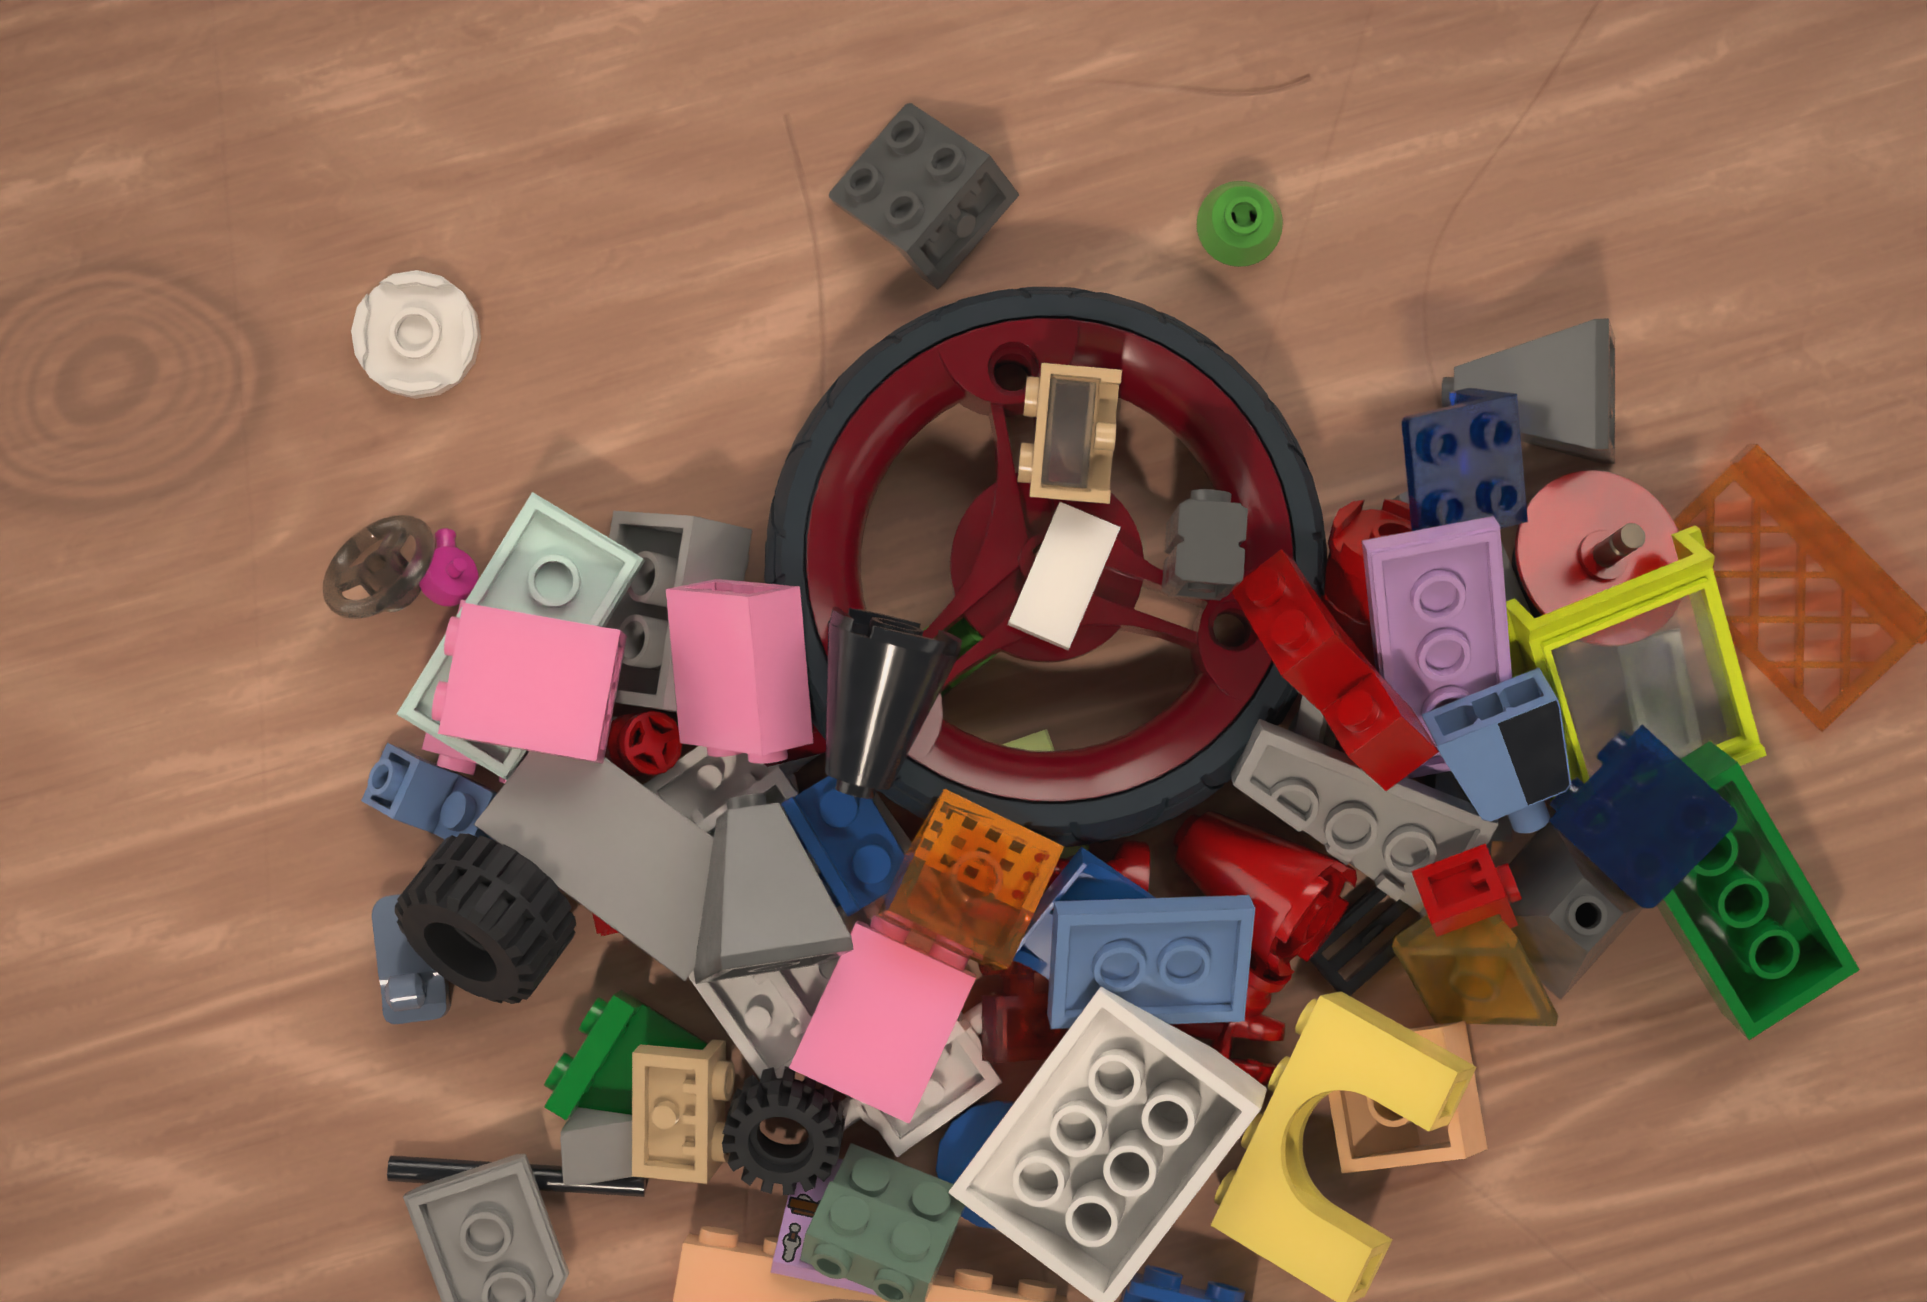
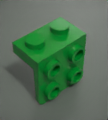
(602, 1067)

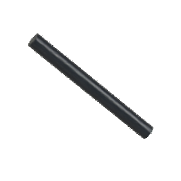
(547, 1176)

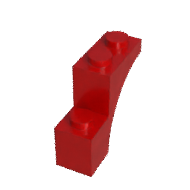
(1332, 673)

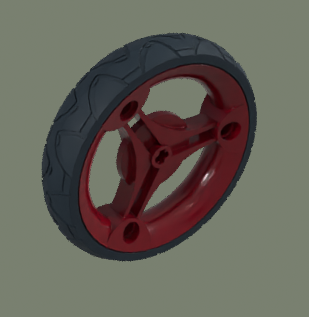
(1179, 381)

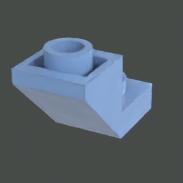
(426, 794)

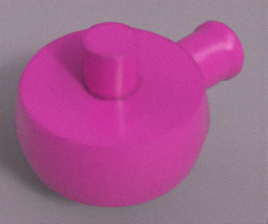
(450, 573)

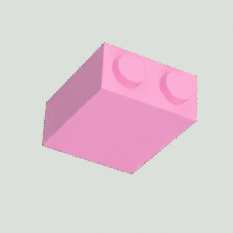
(740, 668)
(529, 682)
(884, 1018)

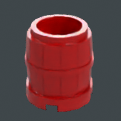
(1345, 569)

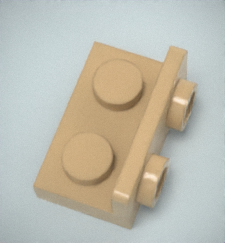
(679, 1111)

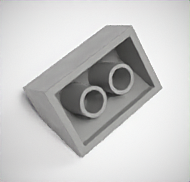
(676, 554)

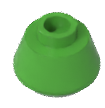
(1245, 241)

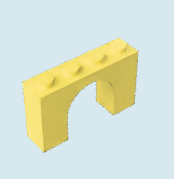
(1271, 1197)

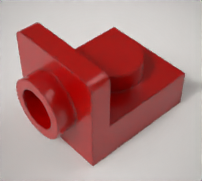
(1466, 890)

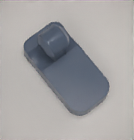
(407, 983)

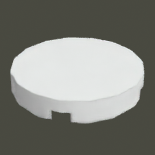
(416, 334)

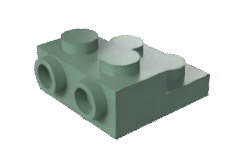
(882, 1226)

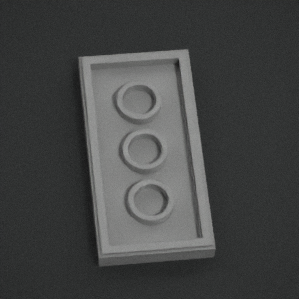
(609, 850)

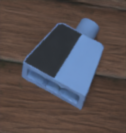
(1506, 749)

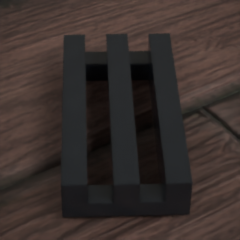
(1379, 959)

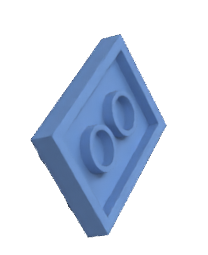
(1165, 955)

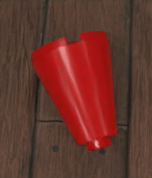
(1288, 883)

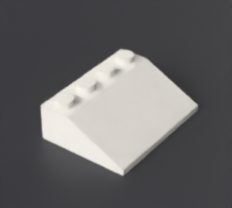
(1109, 1144)

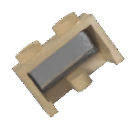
(1072, 432)

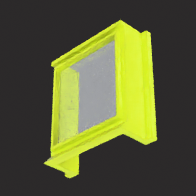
(1642, 656)

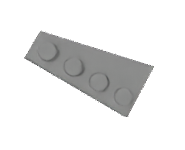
(1354, 816)

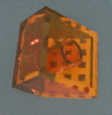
(971, 881)

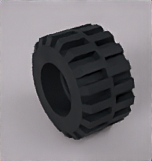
(485, 918)

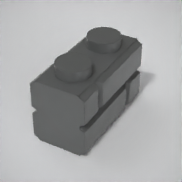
(1205, 546)

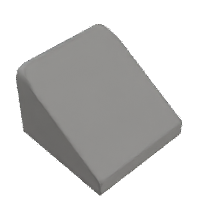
(596, 1147)

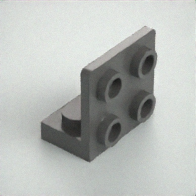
(925, 193)

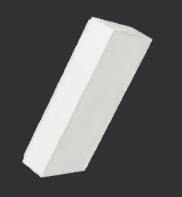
(1064, 576)

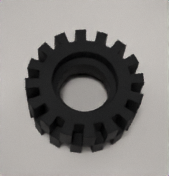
(777, 1161)

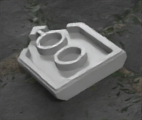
(489, 1235)

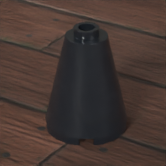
(879, 695)

